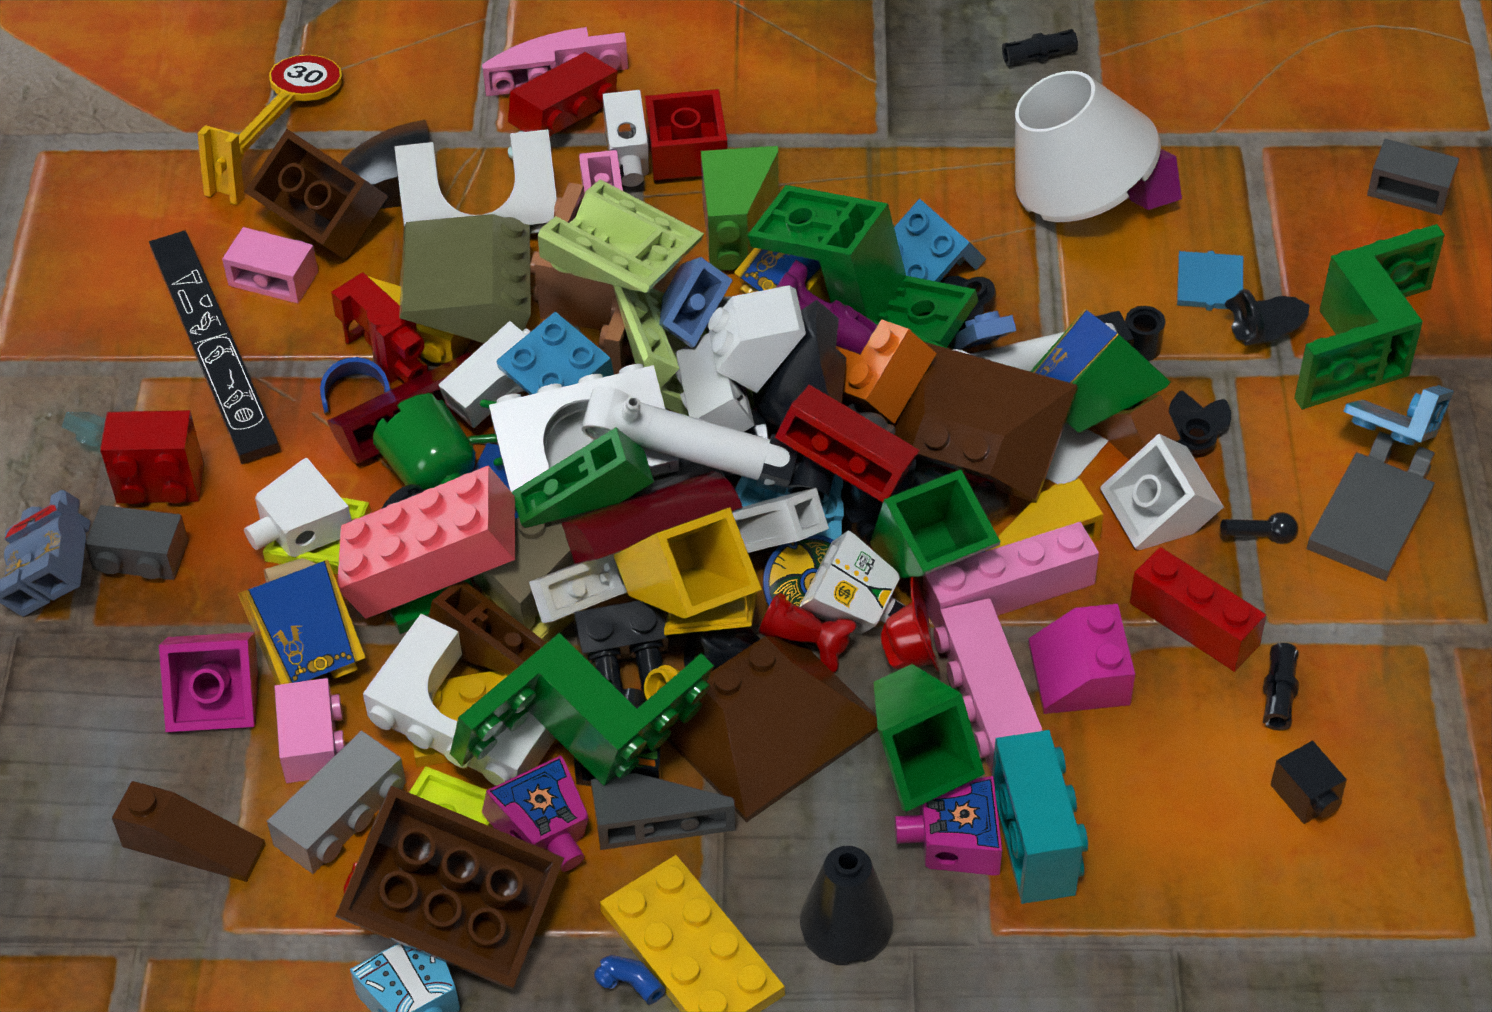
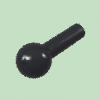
(1278, 528)

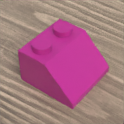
(1083, 661)
(209, 681)

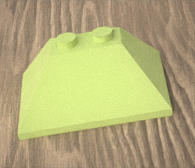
(617, 240)
(653, 343)

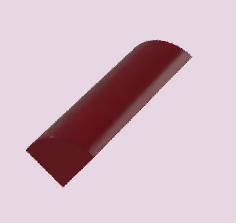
(356, 426)
(640, 517)

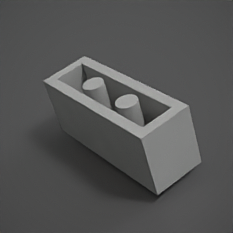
(336, 802)

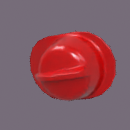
(908, 633)

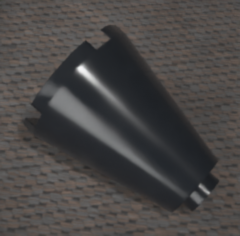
(846, 909)

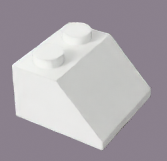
(755, 334)
(1161, 494)

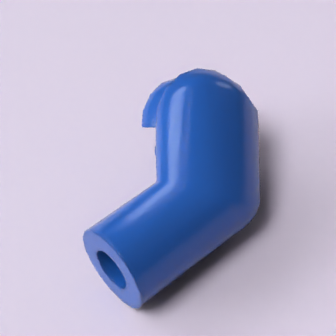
(631, 971)

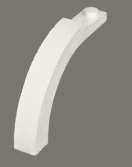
(760, 525)

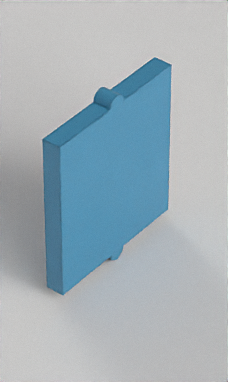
(1208, 279)

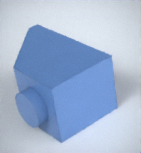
(692, 299)

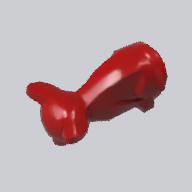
(800, 625)

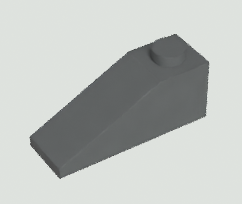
(656, 810)

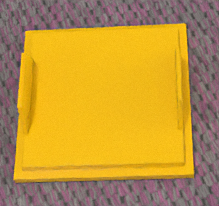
(729, 615)

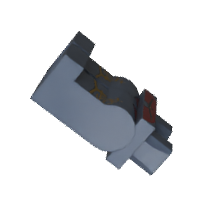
(43, 551)

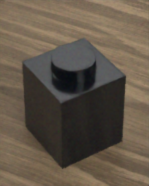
(1308, 783)

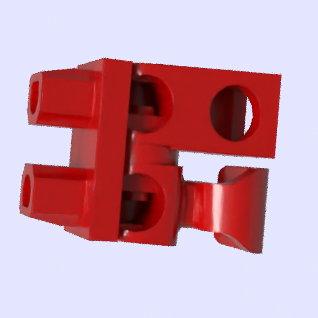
(393, 340)

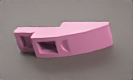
(546, 52)

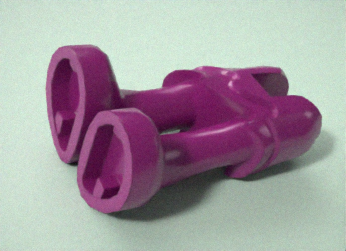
(853, 327)

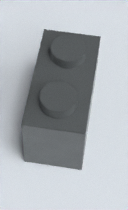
(1413, 176)
(136, 542)

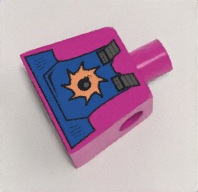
(541, 810)
(957, 829)

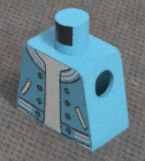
(405, 982)

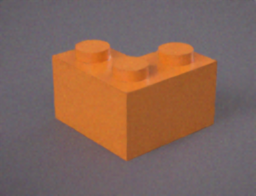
(886, 370)

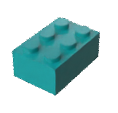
(1038, 816)

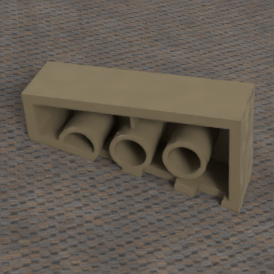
(537, 553)

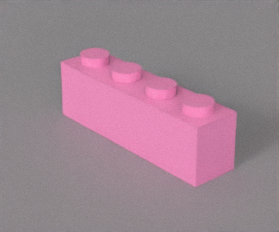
(1016, 573)
(985, 674)

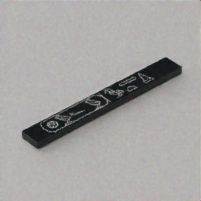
(214, 348)

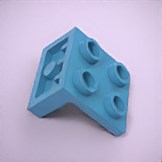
(932, 245)
(553, 355)
(1425, 412)

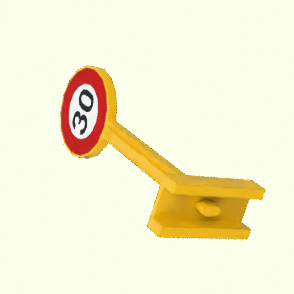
(222, 151)

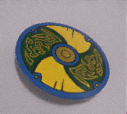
(793, 568)

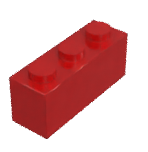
(562, 95)
(846, 443)
(1197, 608)

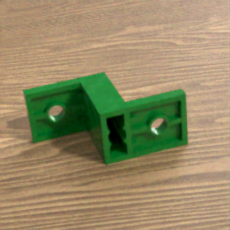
(861, 260)
(1369, 316)
(580, 710)

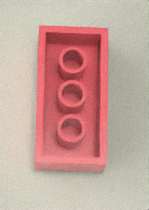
(427, 542)

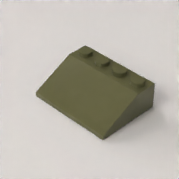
(466, 274)

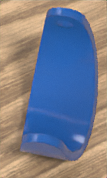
(349, 367)

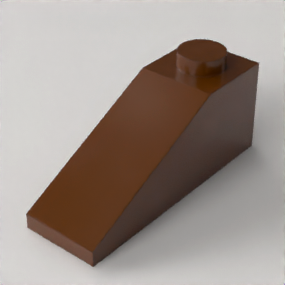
(485, 630)
(184, 832)

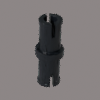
(1039, 47)
(1280, 686)

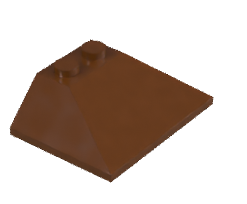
(987, 420)
(771, 724)

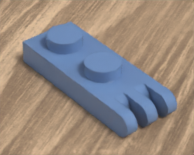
(983, 330)

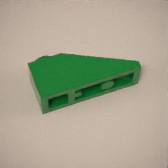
(585, 481)

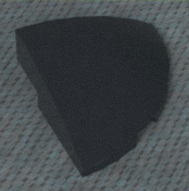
(377, 159)
(810, 362)

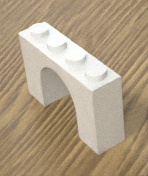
(530, 200)
(482, 379)
(526, 421)
(404, 694)

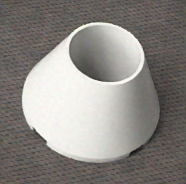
(1079, 148)

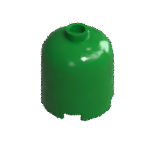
(424, 443)

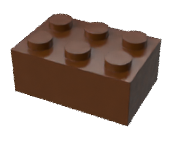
(316, 194)

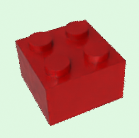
(681, 128)
(152, 456)

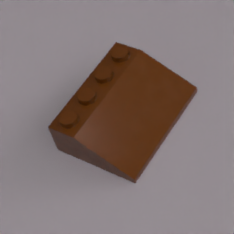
(450, 887)

